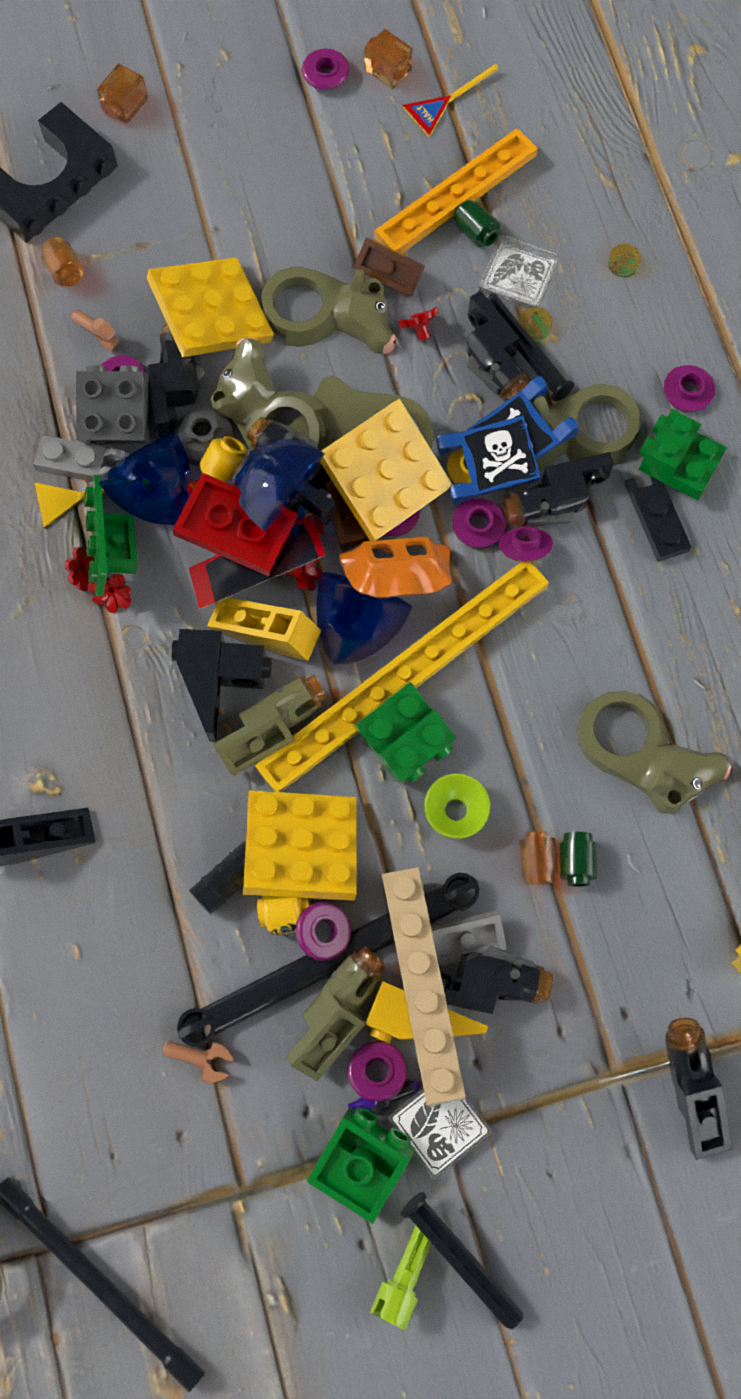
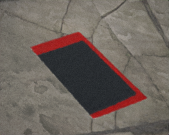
(222, 578)

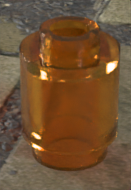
(62, 262)
(538, 858)

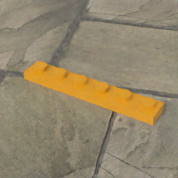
(465, 184)

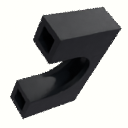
(89, 160)

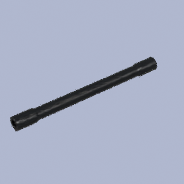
(173, 1358)

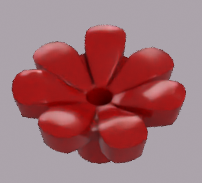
(419, 323)
(79, 568)
(305, 575)
(115, 593)

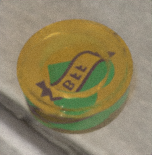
(624, 260)
(536, 322)

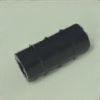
(221, 880)

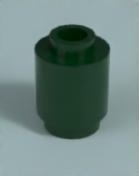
(477, 223)
(578, 859)

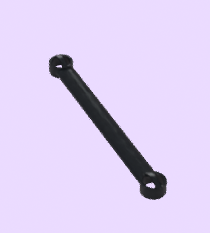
(307, 971)

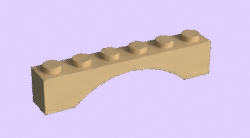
(423, 987)

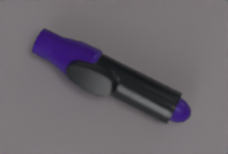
(375, 1107)

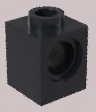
(244, 666)

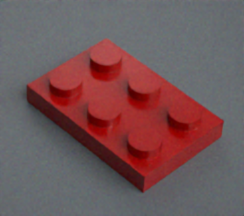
(221, 526)

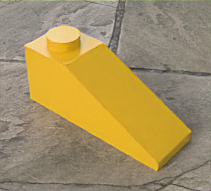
(275, 627)
(391, 1018)

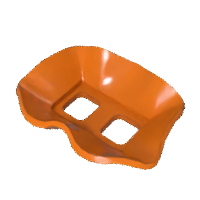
(401, 573)

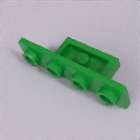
(111, 539)

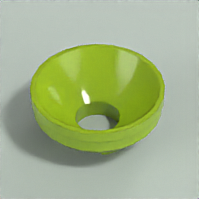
(462, 789)

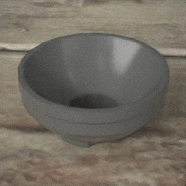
(195, 445)

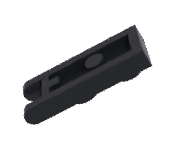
(658, 519)

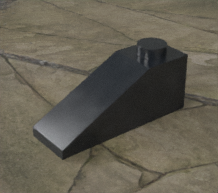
(199, 661)
(44, 835)

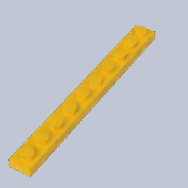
(413, 665)

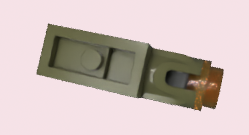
(269, 723)
(335, 1013)

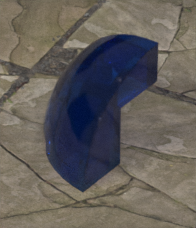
(271, 477)
(151, 481)
(354, 622)

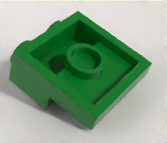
(680, 454)
(405, 733)
(362, 1163)

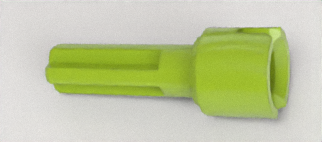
(396, 1296)

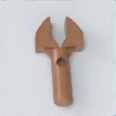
(98, 328)
(200, 1058)

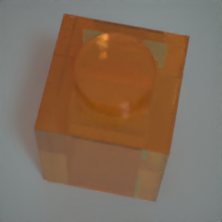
(388, 58)
(122, 93)

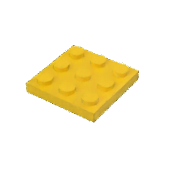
(208, 305)
(384, 470)
(300, 846)

